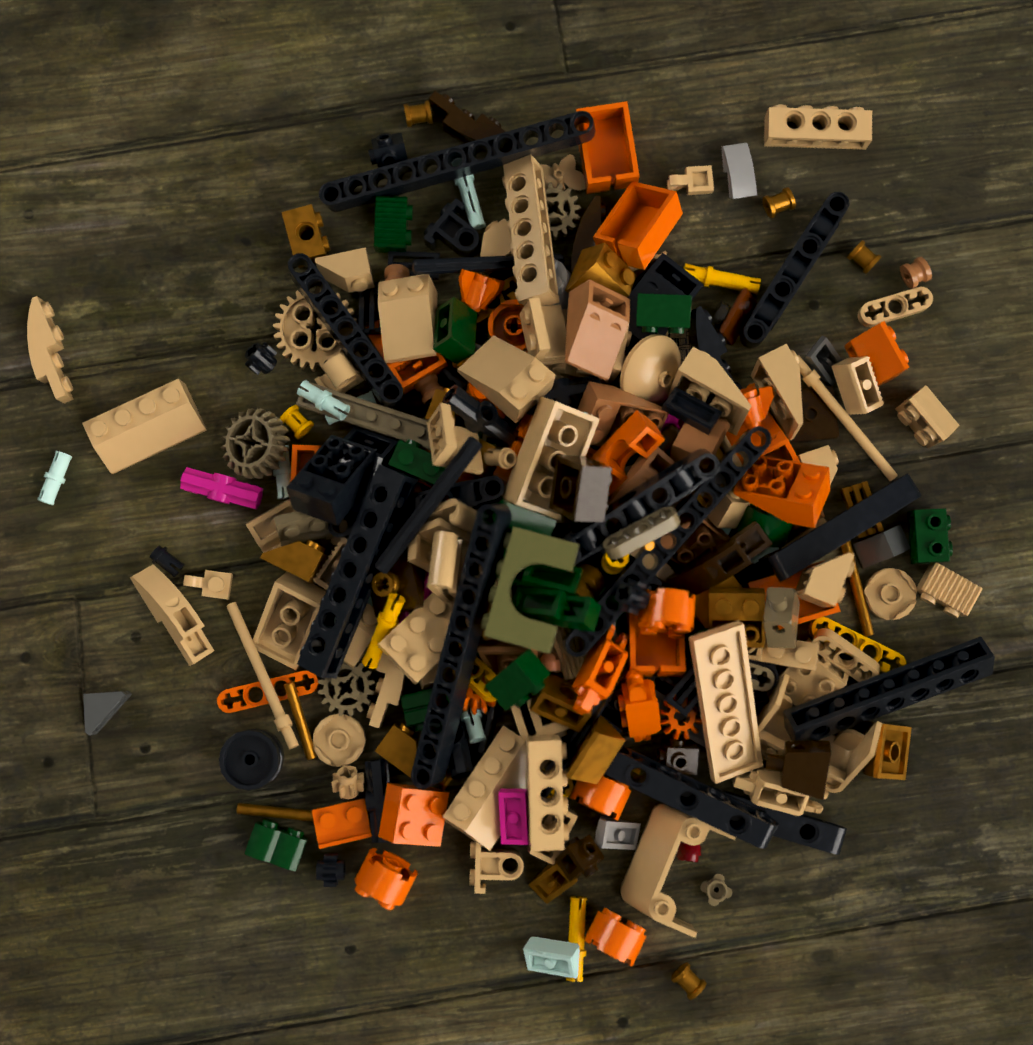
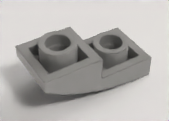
(740, 170)

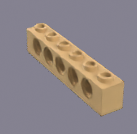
(530, 231)

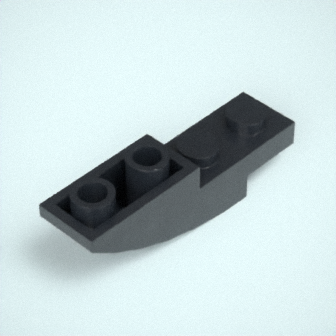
(705, 338)

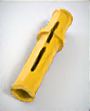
(710, 276)
(387, 622)
(577, 930)

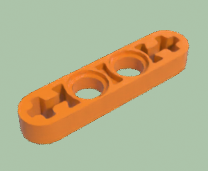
(238, 706)

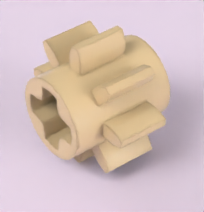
(348, 782)

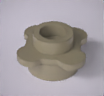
(716, 897)

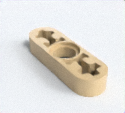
(900, 297)
(840, 646)

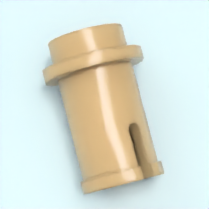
(504, 458)

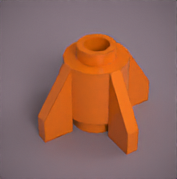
(479, 289)
(759, 402)

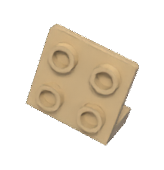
(447, 439)
(809, 685)

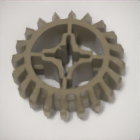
(251, 428)

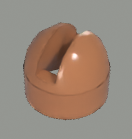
(551, 661)

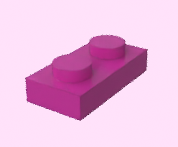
(513, 816)

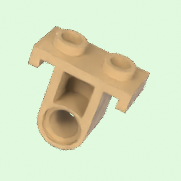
(340, 374)
(490, 866)

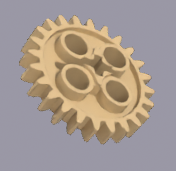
(292, 328)

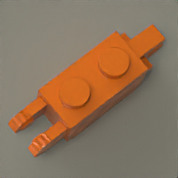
(600, 671)
(639, 706)

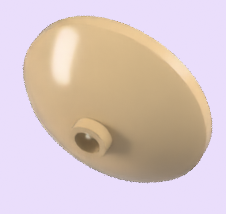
(651, 368)

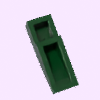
(548, 578)
(557, 608)

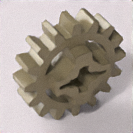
(560, 218)
(357, 694)

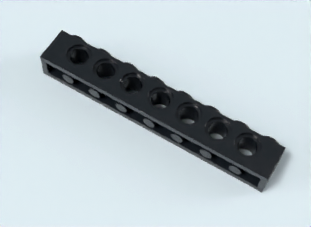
(358, 586)
(889, 691)

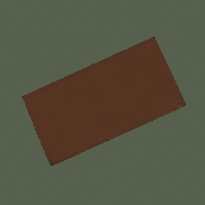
(737, 316)

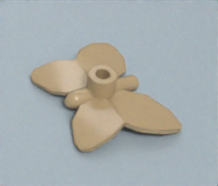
(563, 174)

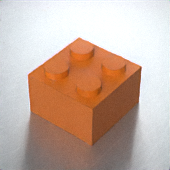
(413, 815)

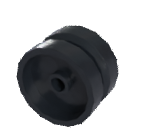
(246, 774)

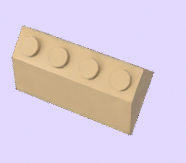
(144, 426)
(552, 432)
(477, 803)

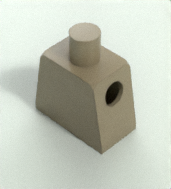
(783, 610)

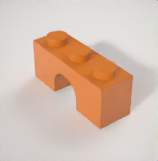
(634, 436)

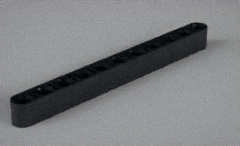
(469, 165)
(679, 535)
(469, 637)

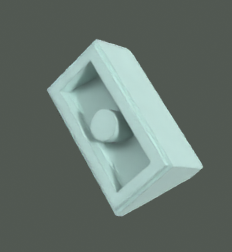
(552, 957)

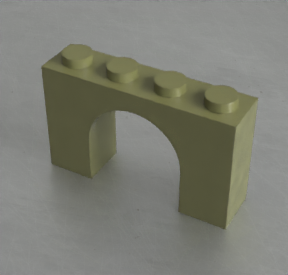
(524, 550)

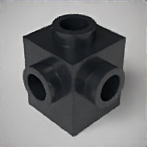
(387, 149)

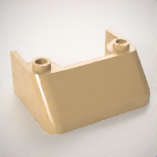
(849, 748)
(653, 860)

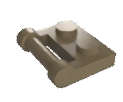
(300, 527)

